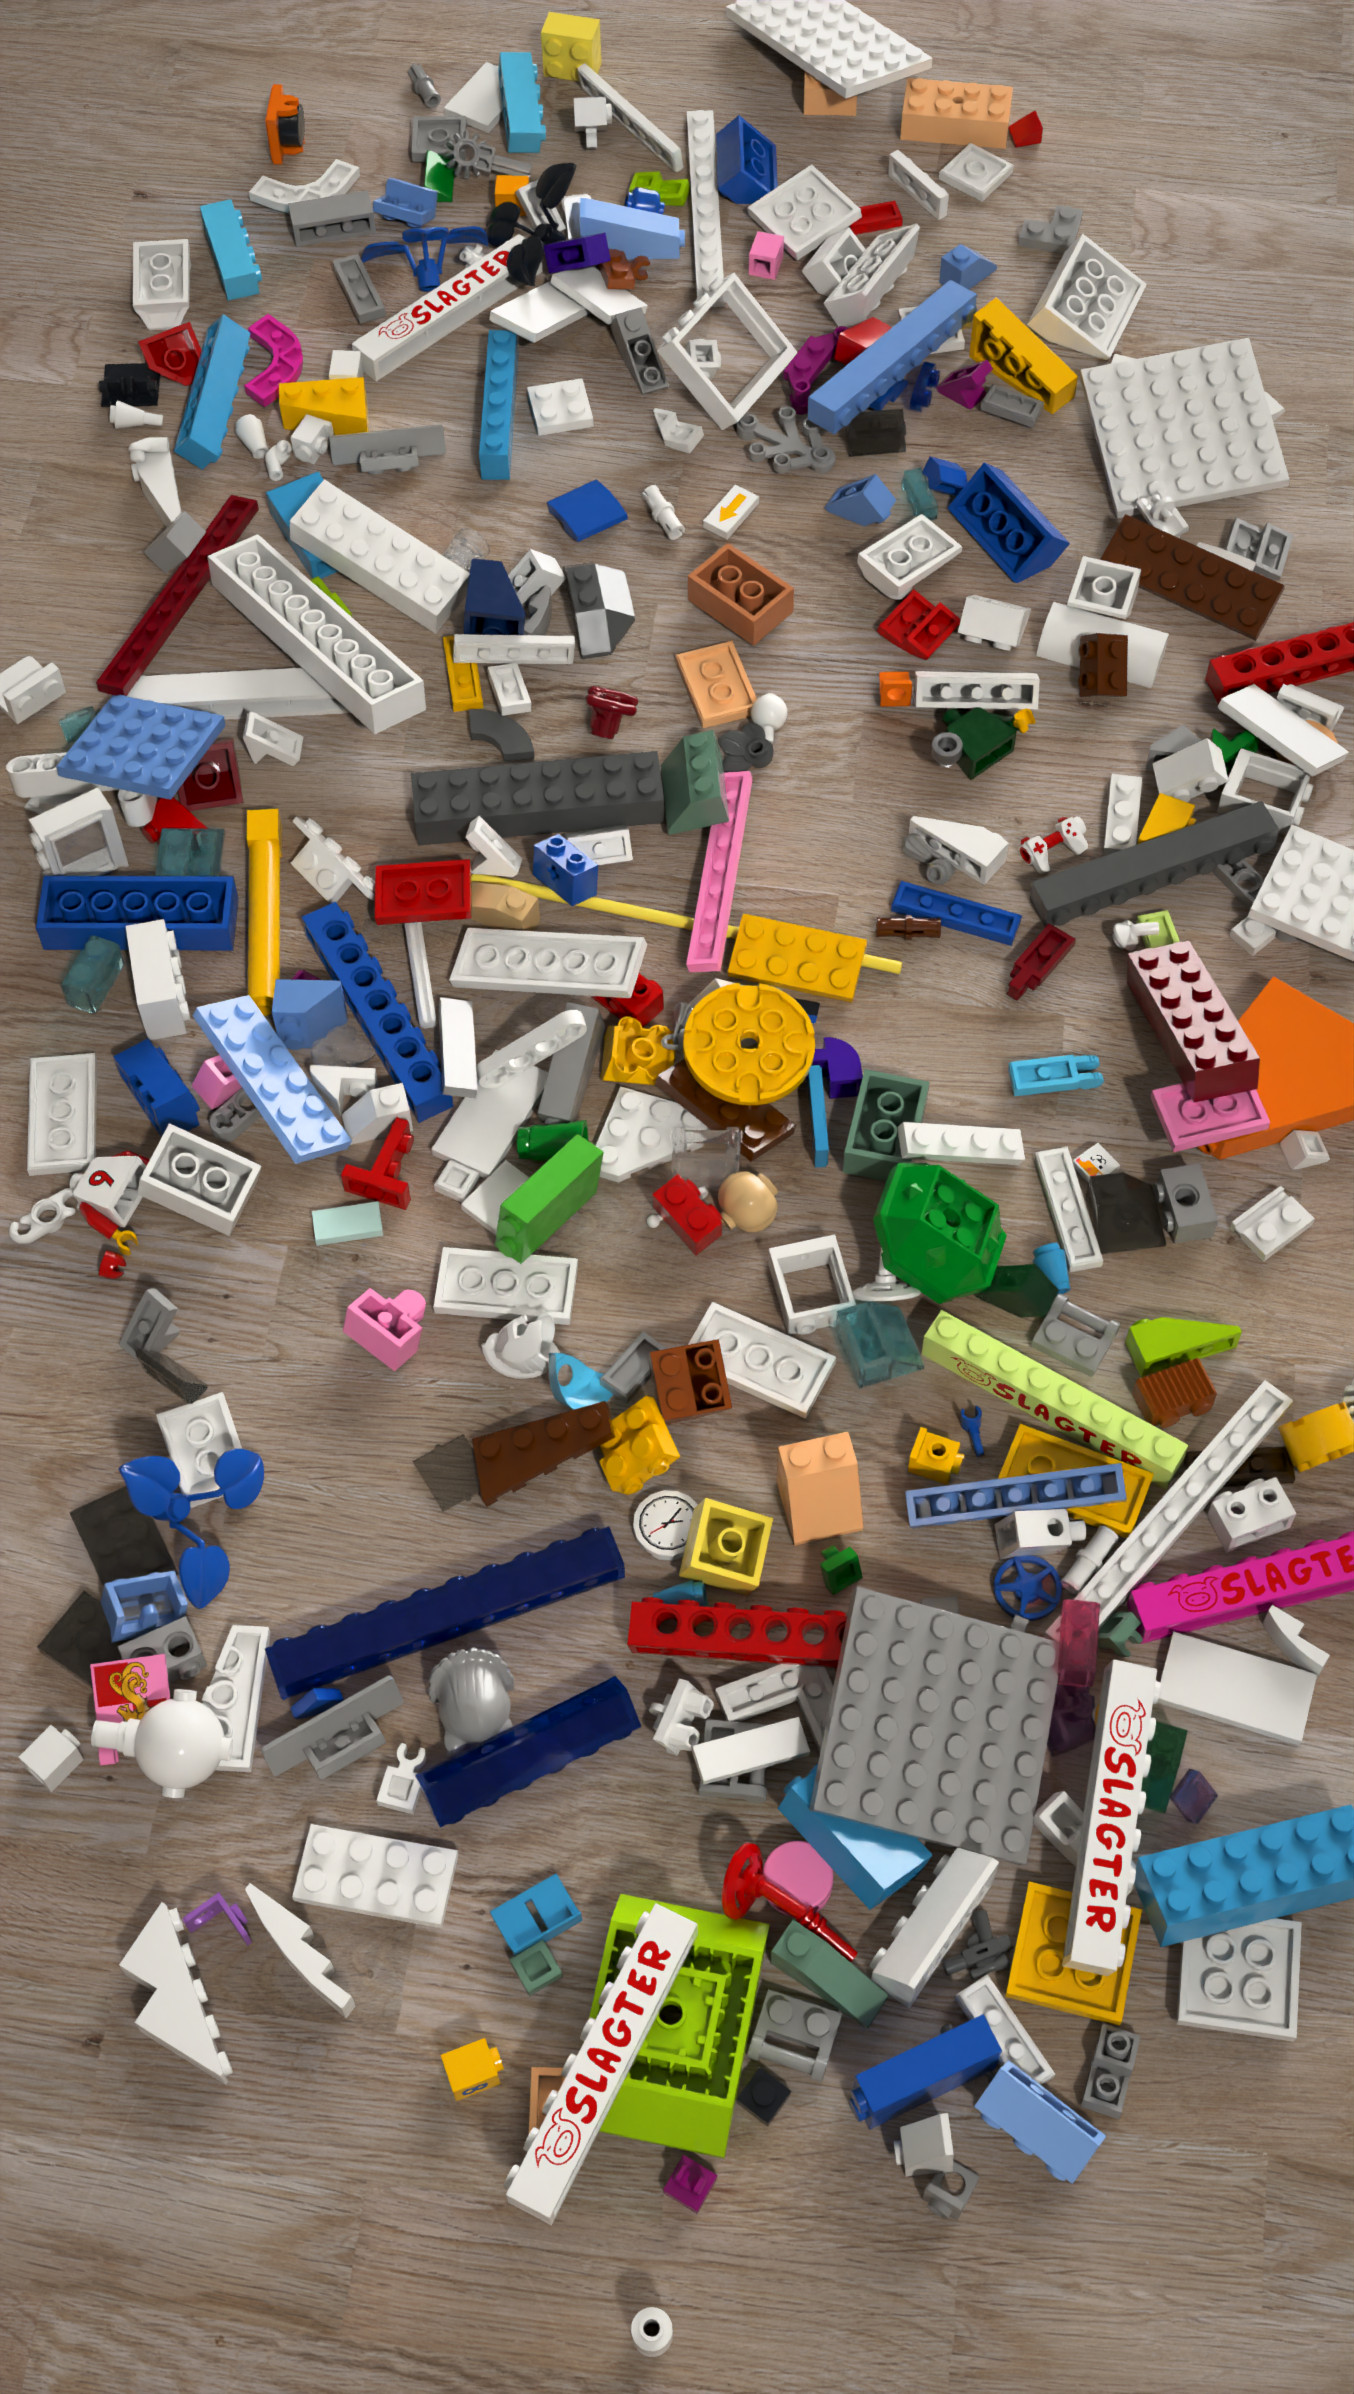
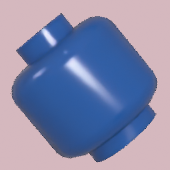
(645, 200)

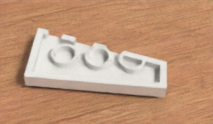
(237, 1692)

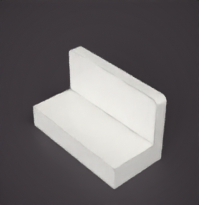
(1310, 706)
(603, 844)

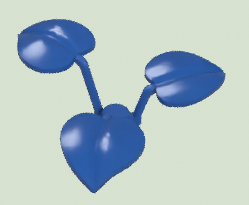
(427, 270)
(151, 1488)

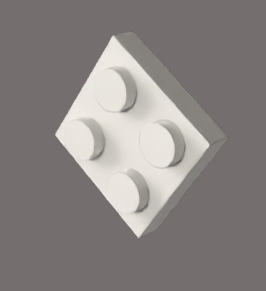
(560, 407)

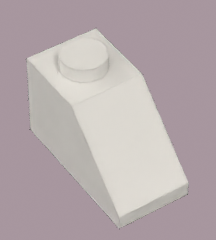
(533, 574)
(375, 1113)
(925, 2146)

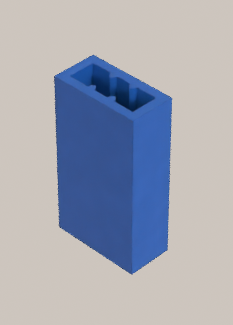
(924, 2072)

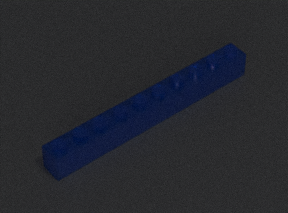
(444, 1612)

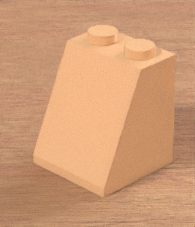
(820, 1488)

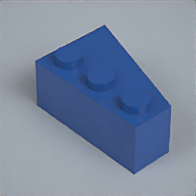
(157, 1087)

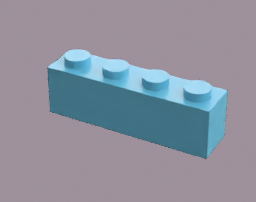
(520, 102)
(230, 249)

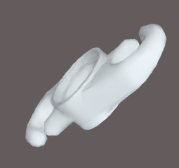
(41, 1228)

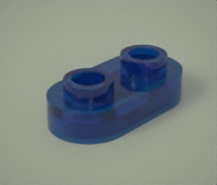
(922, 392)

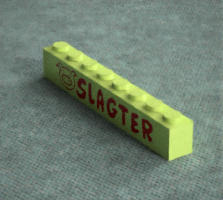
(1052, 1398)

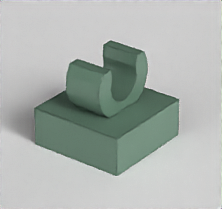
(1117, 1630)

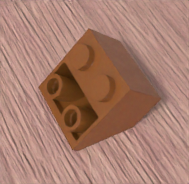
(689, 1381)

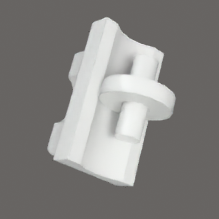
(1161, 513)
(676, 1717)

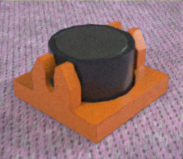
(284, 124)

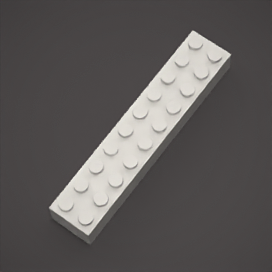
(317, 634)

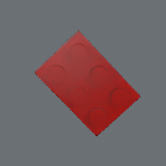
(423, 892)

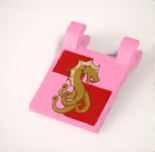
(127, 1691)

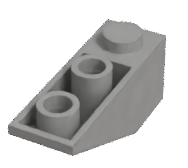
(638, 350)

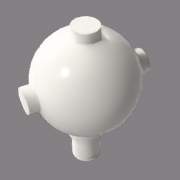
(172, 1743)

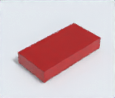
(877, 218)

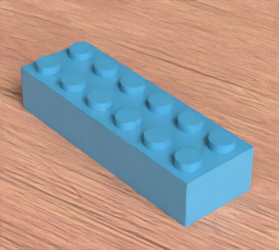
(1248, 1876)

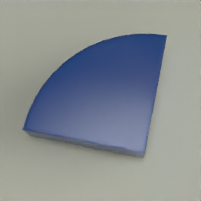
(316, 1702)

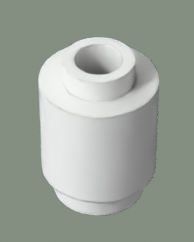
(657, 2344)

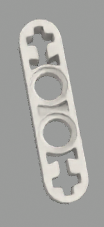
(531, 1049)

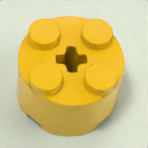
(1319, 1437)

